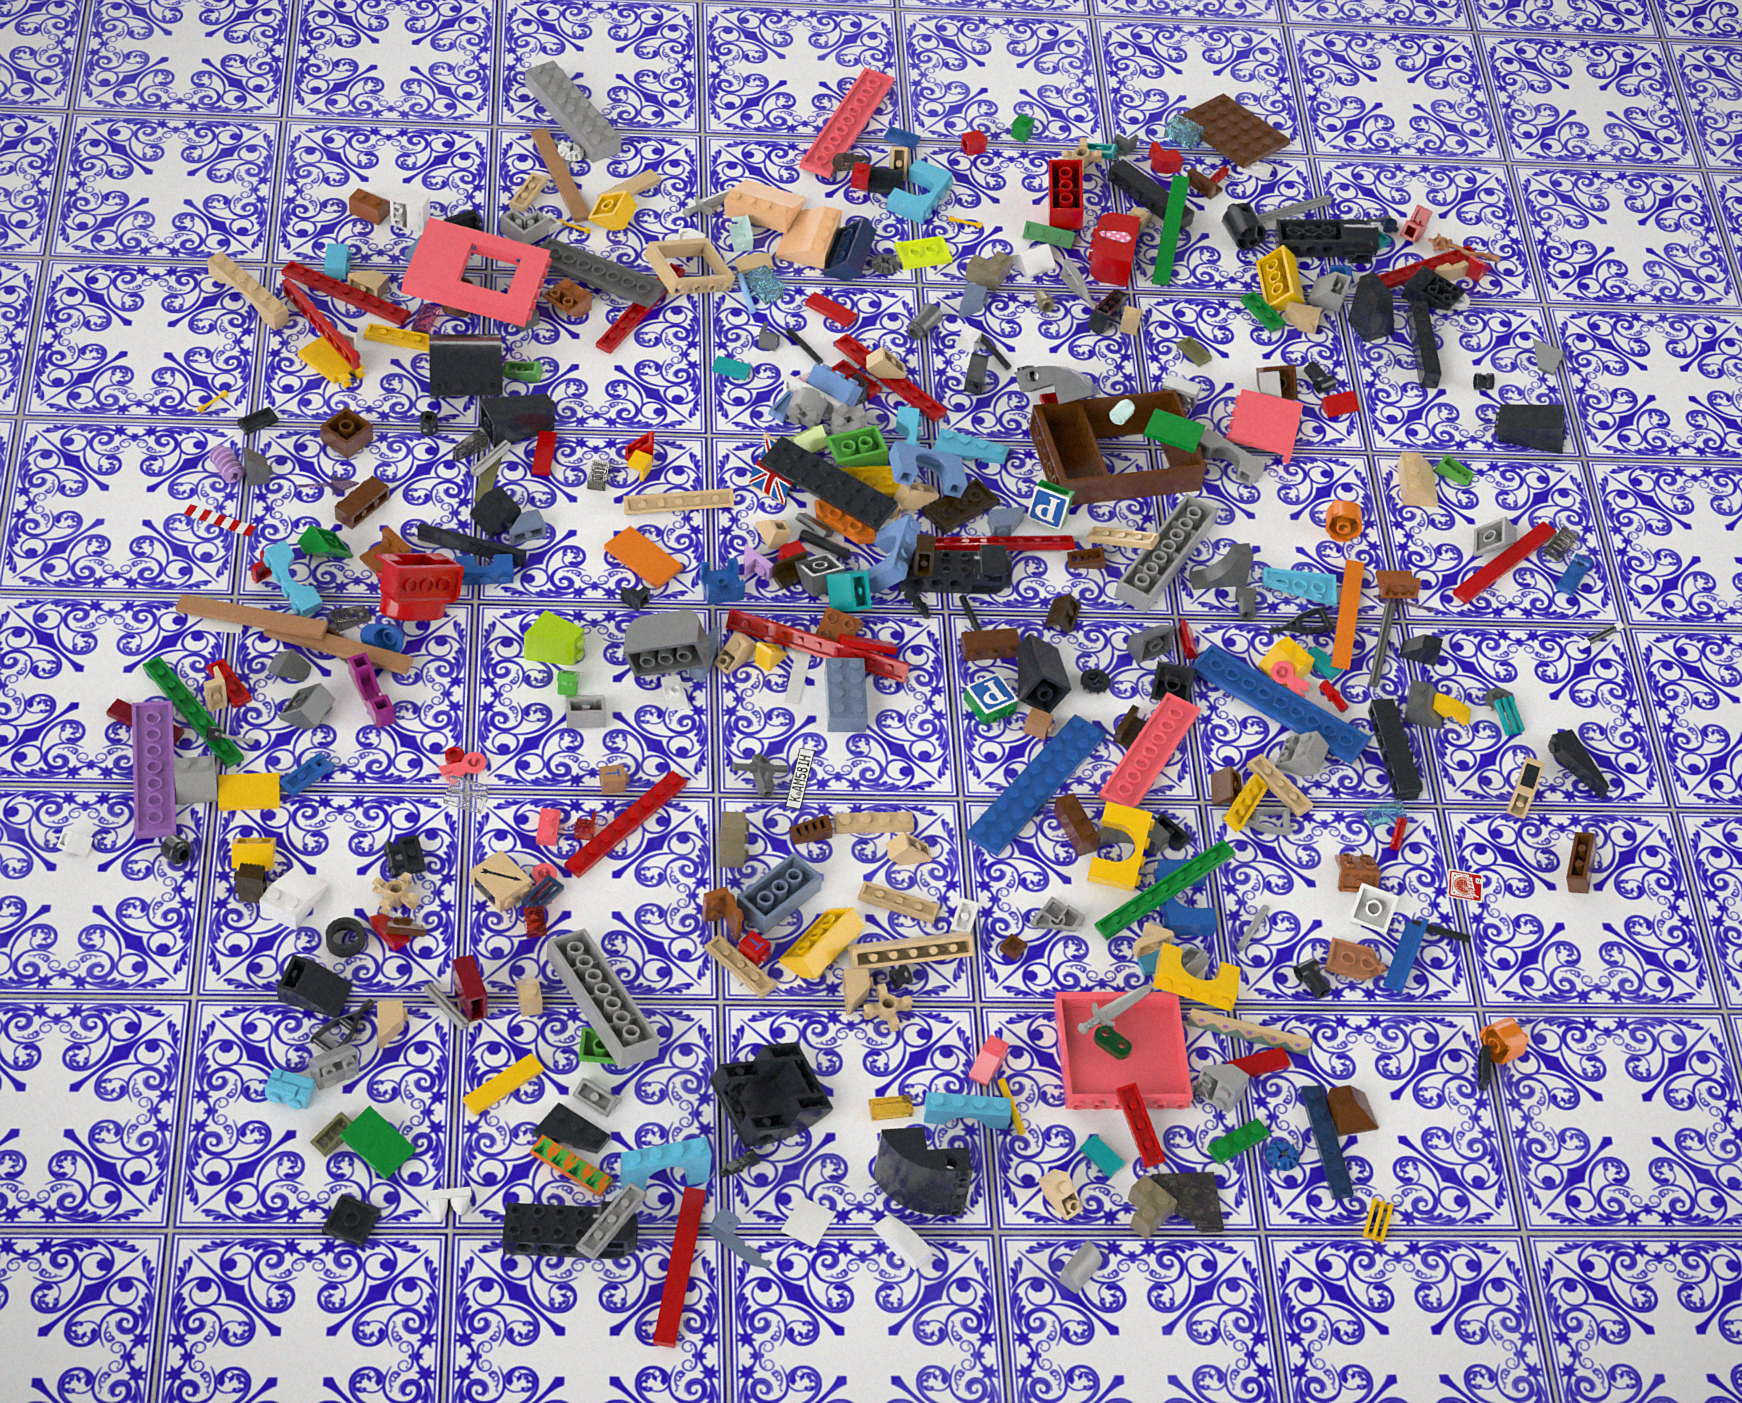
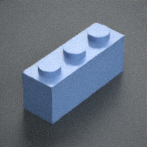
(835, 384)

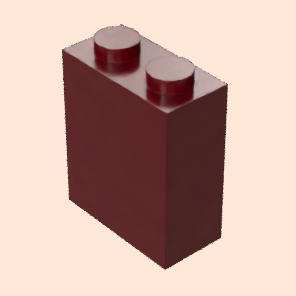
(470, 988)

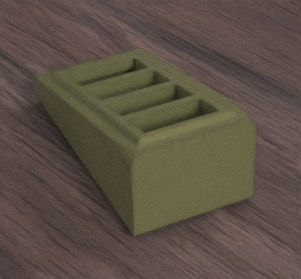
(328, 1130)

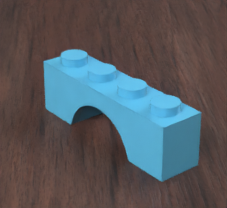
(908, 423)
(303, 598)
(943, 1107)

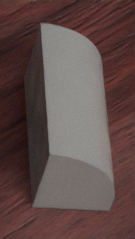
(1081, 1267)

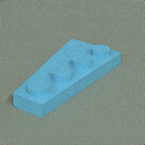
(970, 447)
(1309, 585)

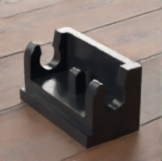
(467, 219)

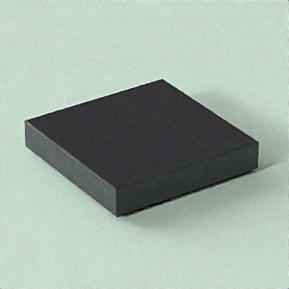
(351, 1220)

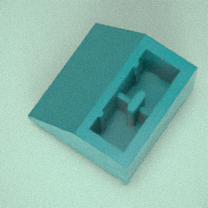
(849, 590)

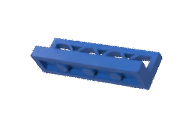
(1405, 956)

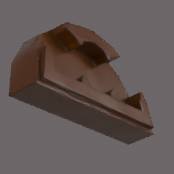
(405, 926)

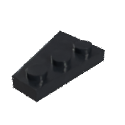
(570, 1128)

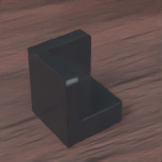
(635, 598)

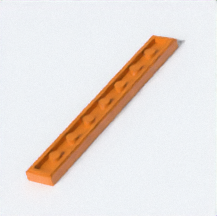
(1347, 614)

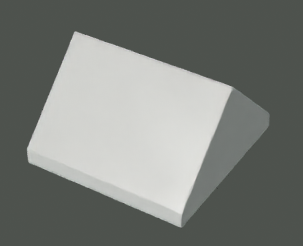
(1034, 260)
(1373, 908)

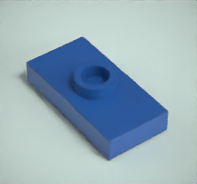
(902, 137)

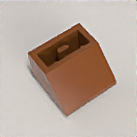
(570, 298)

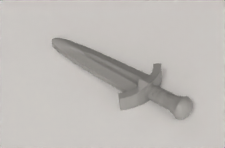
(705, 205)
(1107, 1013)

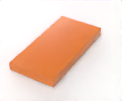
(643, 557)

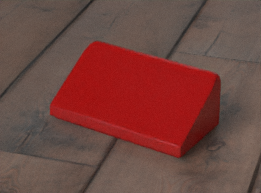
(1340, 404)
(1187, 640)
(379, 924)

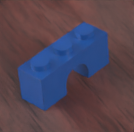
(498, 572)

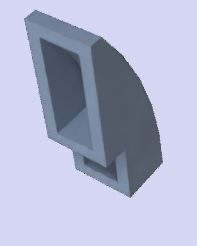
(700, 673)

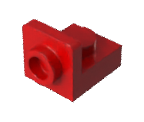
(259, 570)

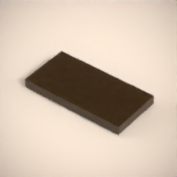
(952, 512)

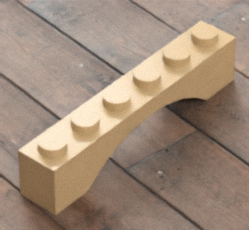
(268, 306)

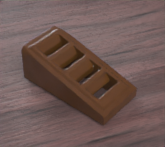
(1093, 553)
(810, 825)

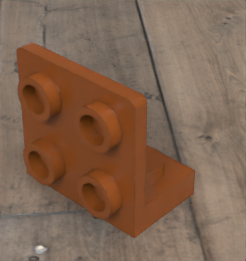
(390, 544)
(1397, 584)
(837, 622)
(1355, 871)
(723, 904)

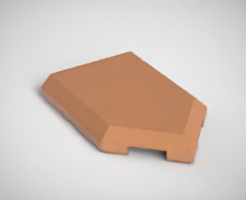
(1353, 960)

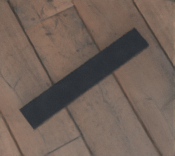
(469, 543)

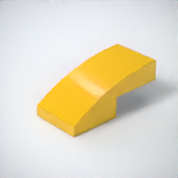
(1449, 706)

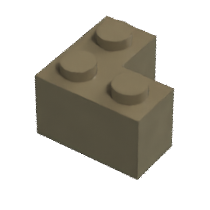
(989, 272)
(733, 837)
(1153, 1206)

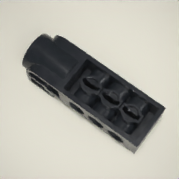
(1329, 238)
(964, 572)
(559, 1228)

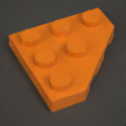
(843, 523)

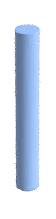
(746, 293)

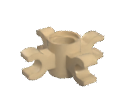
(1083, 153)
(395, 893)
(890, 1001)

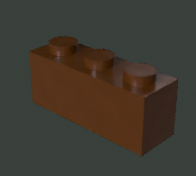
(362, 502)
(989, 644)
(1076, 824)
(1581, 862)

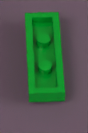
(1048, 234)
(1262, 311)
(1238, 1141)

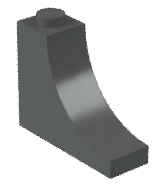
(1227, 572)
(1158, 837)

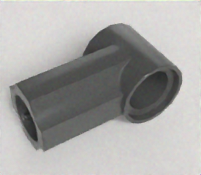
(1246, 601)

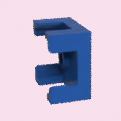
(722, 584)

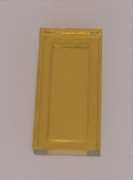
(890, 1107)

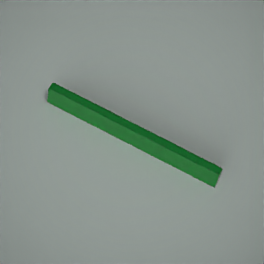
(1170, 230)
(191, 710)
(1164, 889)

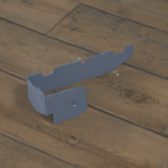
(719, 1230)

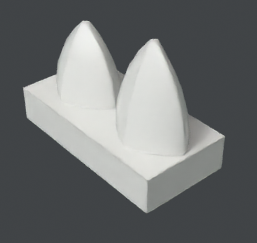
(439, 1201)

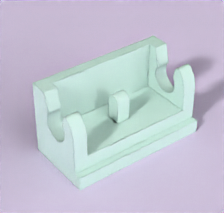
(741, 234)

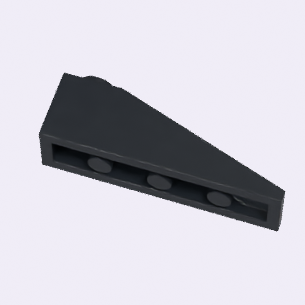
(1107, 311)
(1574, 757)

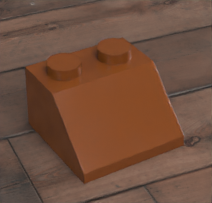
(369, 206)

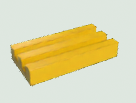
(1382, 1206)

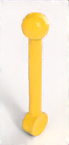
(978, 225)
(586, 230)
(201, 408)

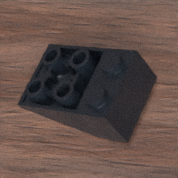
(1432, 288)
(313, 987)

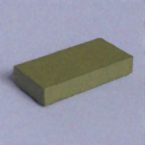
(1194, 351)

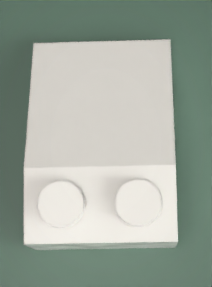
(292, 897)

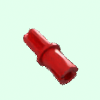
(1333, 696)

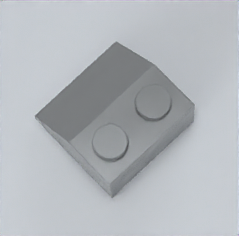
(195, 780)

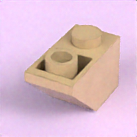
(774, 532)
(735, 653)
(1061, 1193)

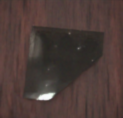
(1195, 1198)

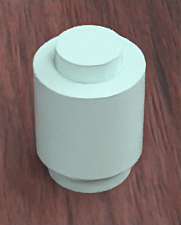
(1122, 412)

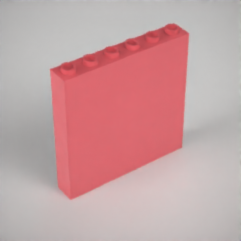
(1155, 1062)

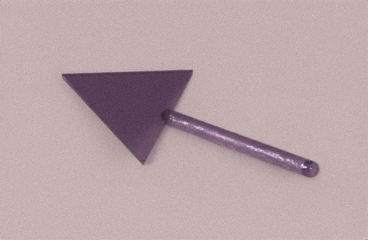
(338, 484)
(1397, 601)

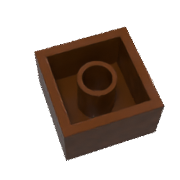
(346, 432)

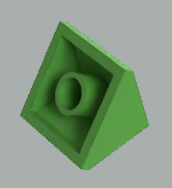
(592, 1048)

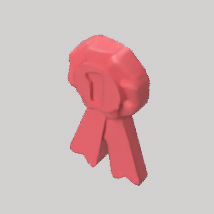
(1283, 672)
(471, 763)
(540, 872)

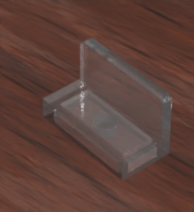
(466, 794)

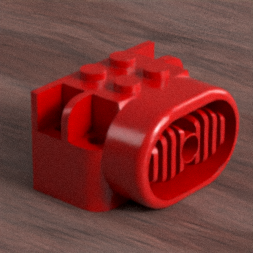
(418, 585)

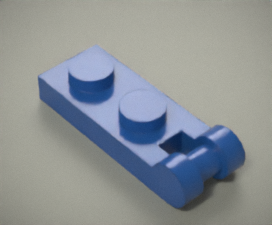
(1573, 575)
(306, 774)

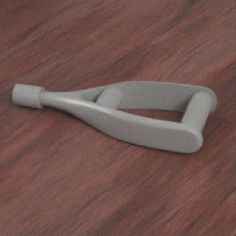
(1078, 284)
(1254, 823)

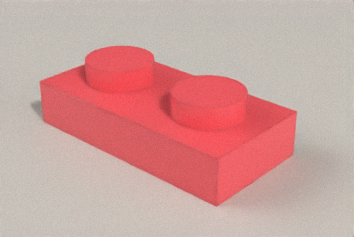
(548, 827)

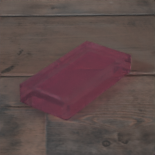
(425, 318)

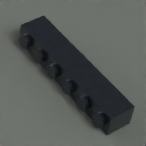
(1145, 191)
(1423, 344)
(1395, 750)

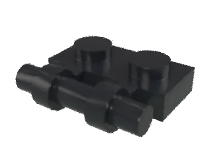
(411, 854)

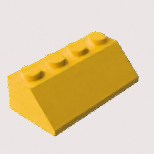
(1280, 279)
(822, 942)

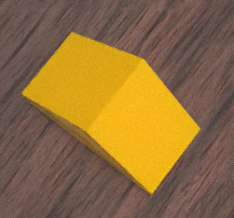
(768, 655)

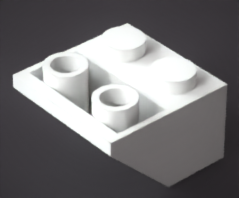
(410, 210)

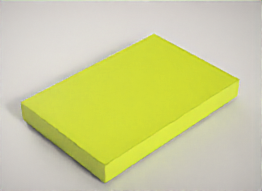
(923, 252)

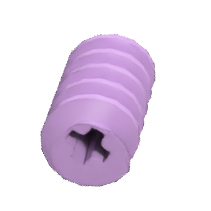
(227, 463)

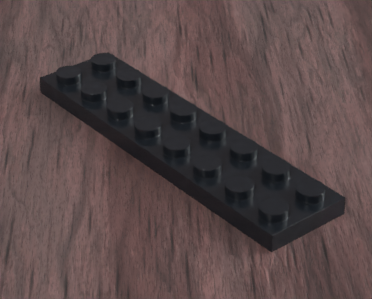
(829, 483)

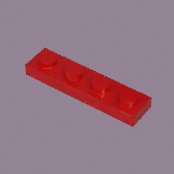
(1140, 1125)

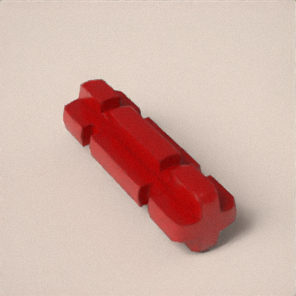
(1219, 175)
(1398, 833)

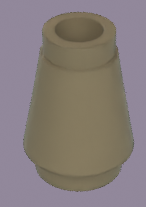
(1044, 301)

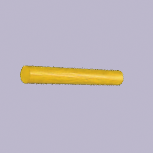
(1014, 1112)

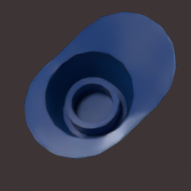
(383, 636)

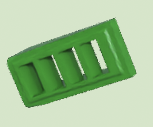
(529, 370)
(1449, 467)

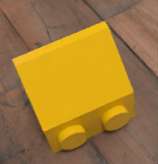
(613, 210)
(1291, 652)
(254, 851)

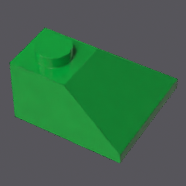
(323, 543)

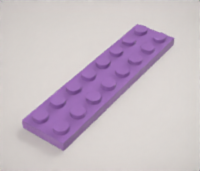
(153, 769)

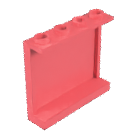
(1265, 422)

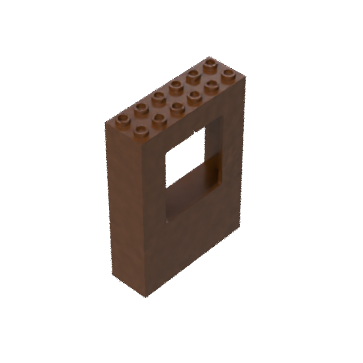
(1071, 458)

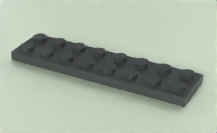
(603, 273)

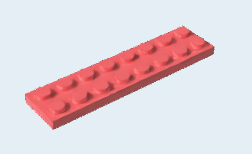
(1150, 751)

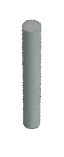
(1253, 927)

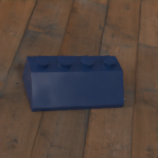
(850, 250)

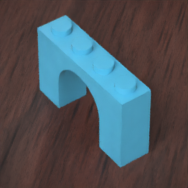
(920, 206)
(691, 1155)

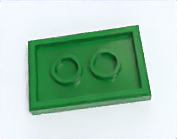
(1174, 430)
(377, 1142)

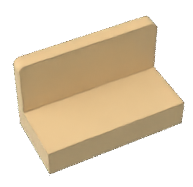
(215, 692)

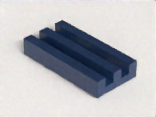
(560, 887)

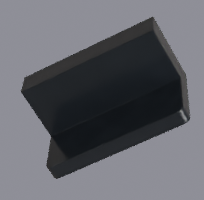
(884, 180)

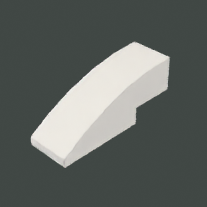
(903, 1241)

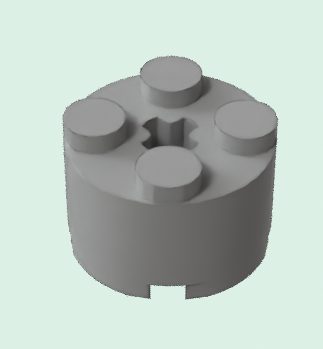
(806, 407)
(847, 419)

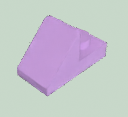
(756, 562)

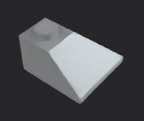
(1494, 536)

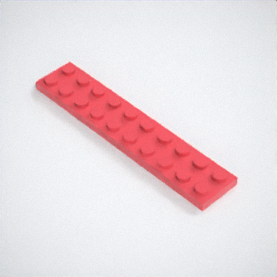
(847, 121)

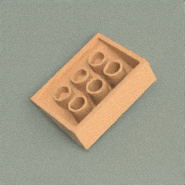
(764, 205)
(811, 237)

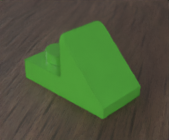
(567, 682)

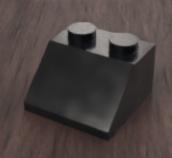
(495, 512)
(1173, 679)

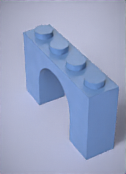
(948, 467)
(900, 540)

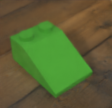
(859, 447)

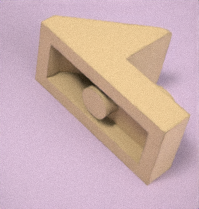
(1152, 940)

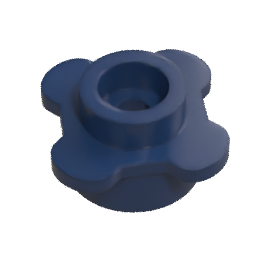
(1389, 225)

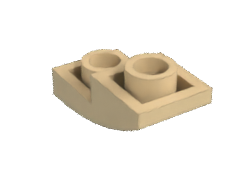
(752, 261)
(1452, 272)

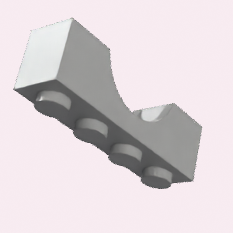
(1215, 446)

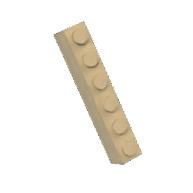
(911, 950)

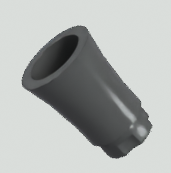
(926, 319)

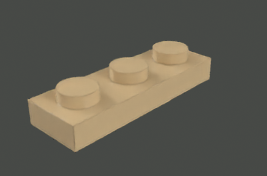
(528, 192)

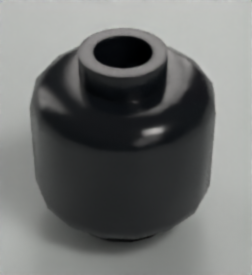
(176, 849)

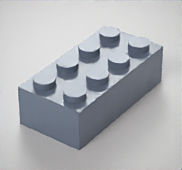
(846, 695)
(779, 893)

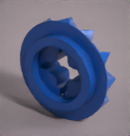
(1286, 1162)

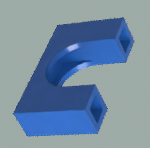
(1179, 918)

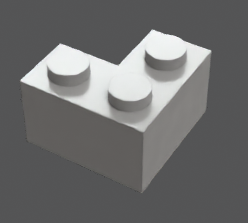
(524, 229)

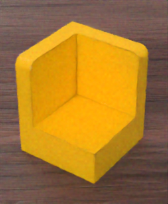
(641, 462)

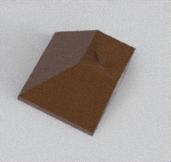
(1288, 379)
(1350, 1110)

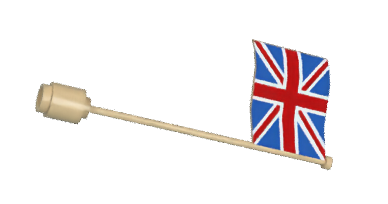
(778, 487)

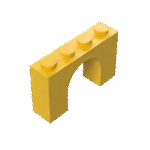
(1124, 873)
(1173, 978)

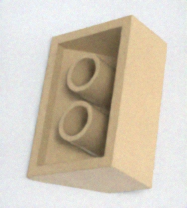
(1416, 480)

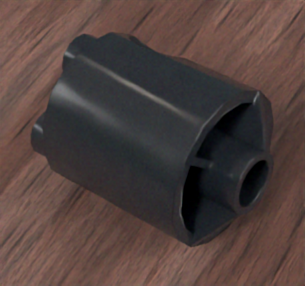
(1243, 225)

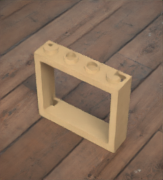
(659, 250)

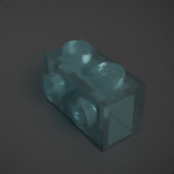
(1183, 131)
(765, 284)

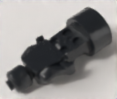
(912, 595)
(750, 1158)

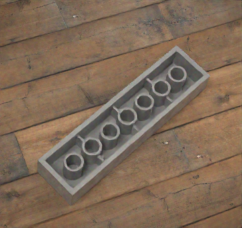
(573, 111)
(1157, 567)
(603, 998)

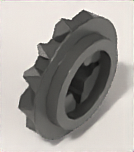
(885, 268)
(1494, 694)

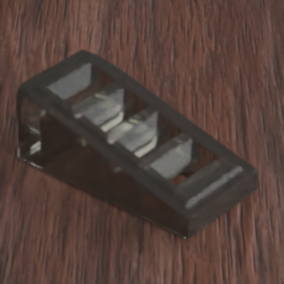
(846, 161)
(470, 445)
(593, 478)
(1568, 535)
(343, 624)

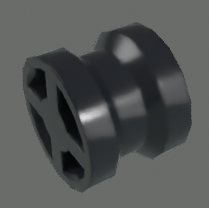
(900, 976)

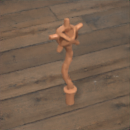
(1441, 243)

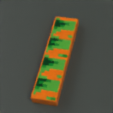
(571, 1166)

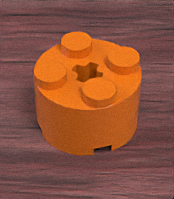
(1343, 520)
(1505, 1040)

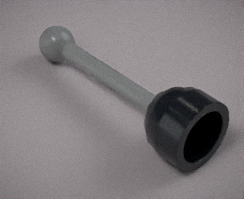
(214, 734)

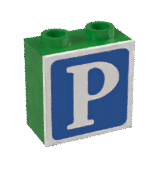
(1050, 504)
(991, 699)

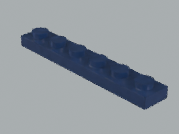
(1326, 1142)

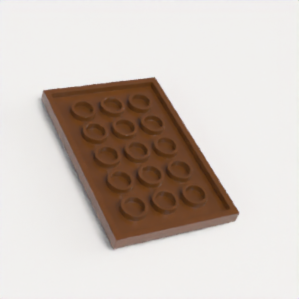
(1236, 131)

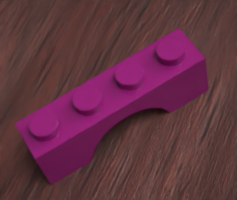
(364, 679)

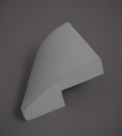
(1058, 917)

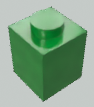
(1022, 128)

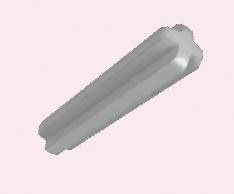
(490, 458)
(446, 1006)

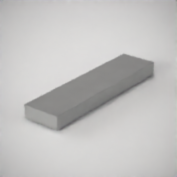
(611, 1221)

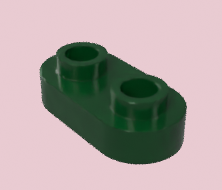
(1111, 1042)

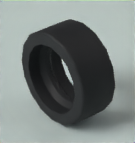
(346, 950)

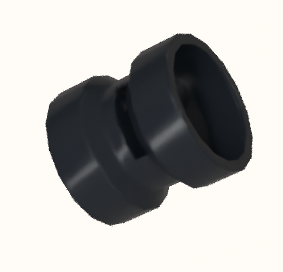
(1483, 381)
(428, 423)

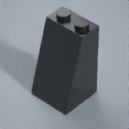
(1372, 309)
(516, 417)
(1532, 426)
(1041, 674)

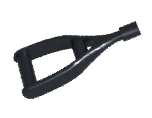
(1299, 628)
(345, 1022)

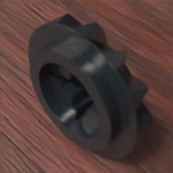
(1090, 675)

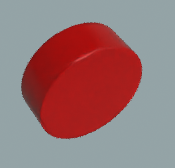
(454, 755)

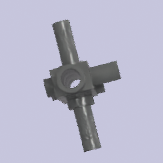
(762, 772)

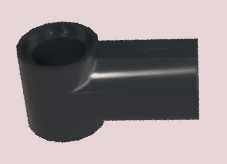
(1321, 381)
(1310, 974)

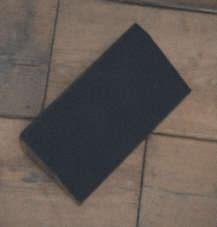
(1178, 837)

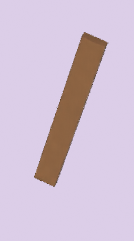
(560, 175)
(252, 616)
(346, 648)

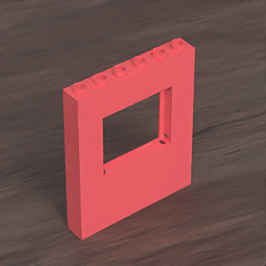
(441, 261)

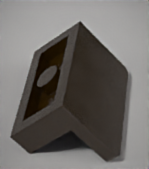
(785, 571)
(1063, 612)
(1129, 728)

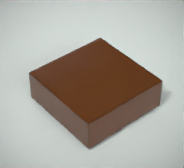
(1013, 947)

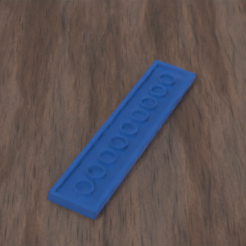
(1280, 703)
(1035, 785)

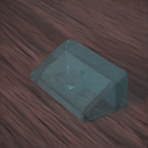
(1384, 813)

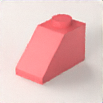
(989, 1060)

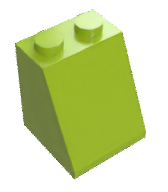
(554, 641)

